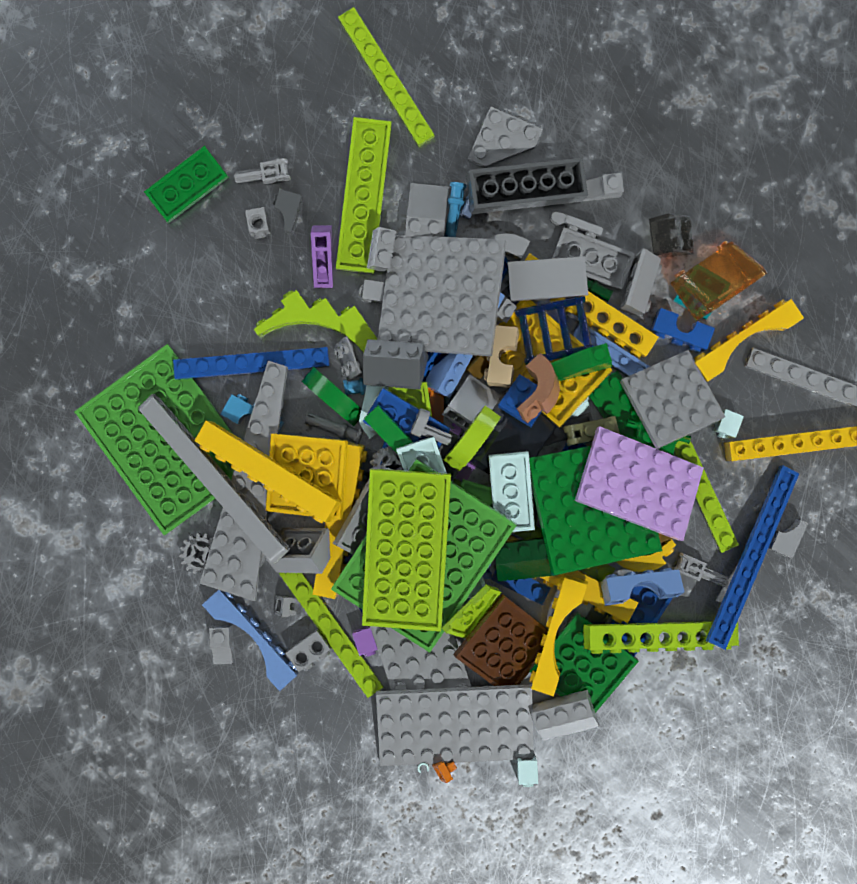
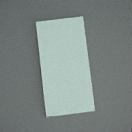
(512, 488)

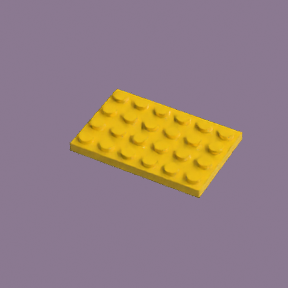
(573, 390)

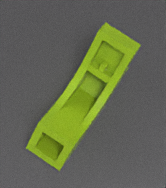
(472, 438)

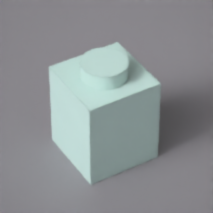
(728, 426)
(527, 772)

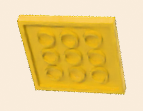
(316, 460)

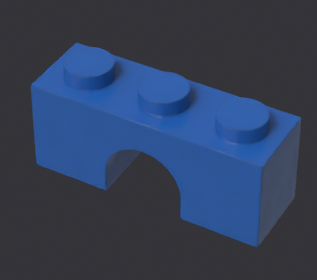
(665, 326)

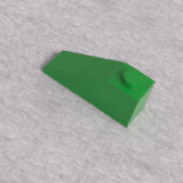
(583, 362)

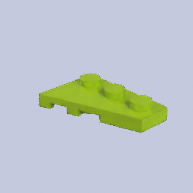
(472, 612)

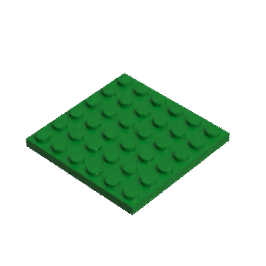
(577, 533)

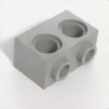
(306, 646)

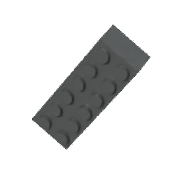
(526, 185)

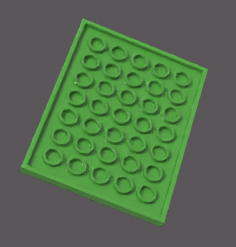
(136, 448)
(473, 542)

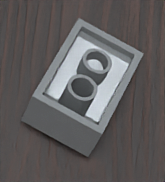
(426, 210)

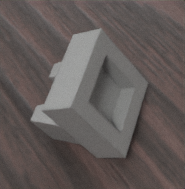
(282, 605)

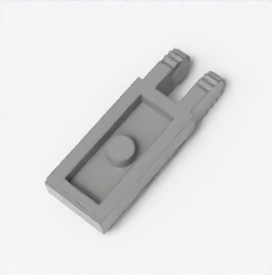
(576, 224)

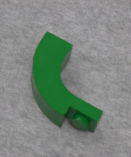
(332, 396)

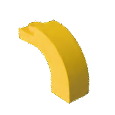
(649, 561)

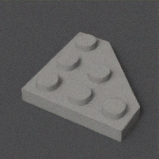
(502, 138)

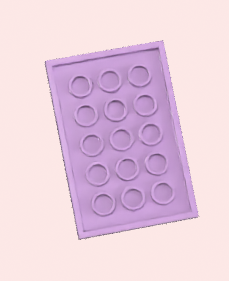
(639, 484)

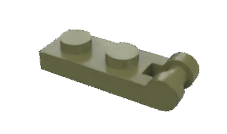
(588, 429)

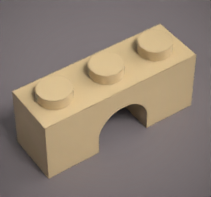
(498, 373)

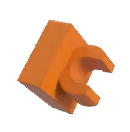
(443, 770)

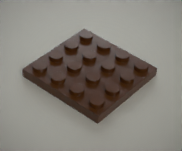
(503, 644)

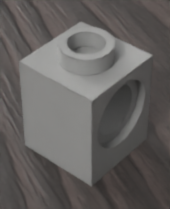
(257, 214)
(372, 291)

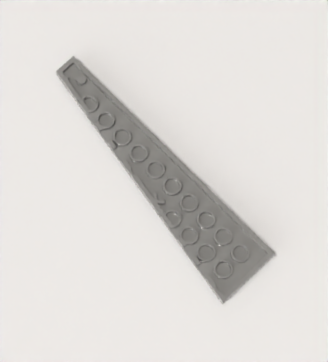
(233, 556)

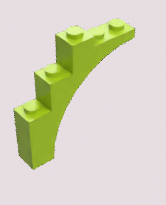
(322, 314)

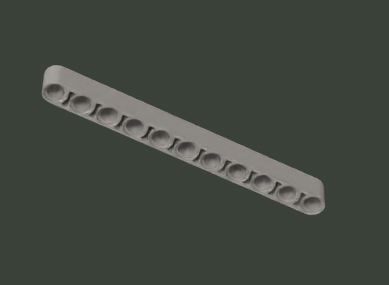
(214, 479)

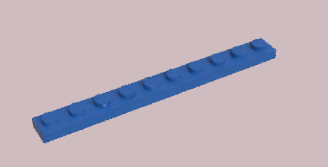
(752, 557)

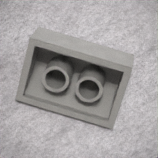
(641, 283)
(307, 552)
(564, 715)

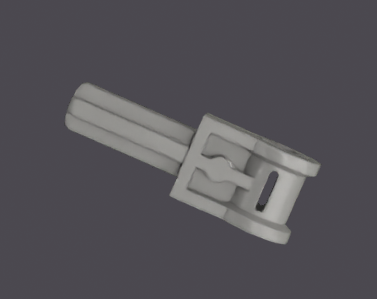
(270, 172)
(697, 569)

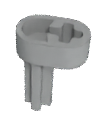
(421, 428)

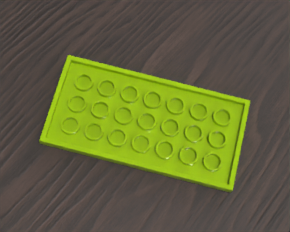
(406, 549)

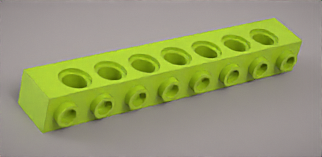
(594, 636)

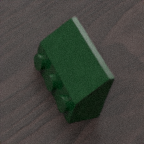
(522, 560)

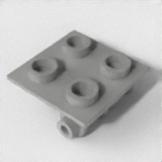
(349, 366)

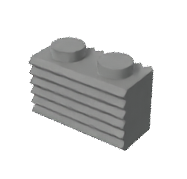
(381, 249)

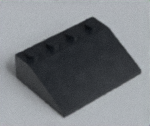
(513, 436)

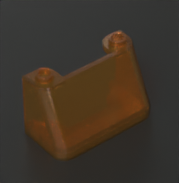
(717, 279)

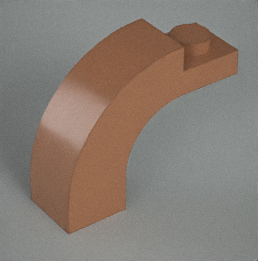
(546, 392)

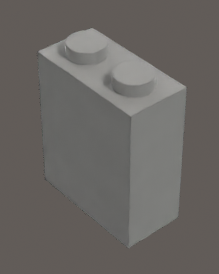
(469, 401)

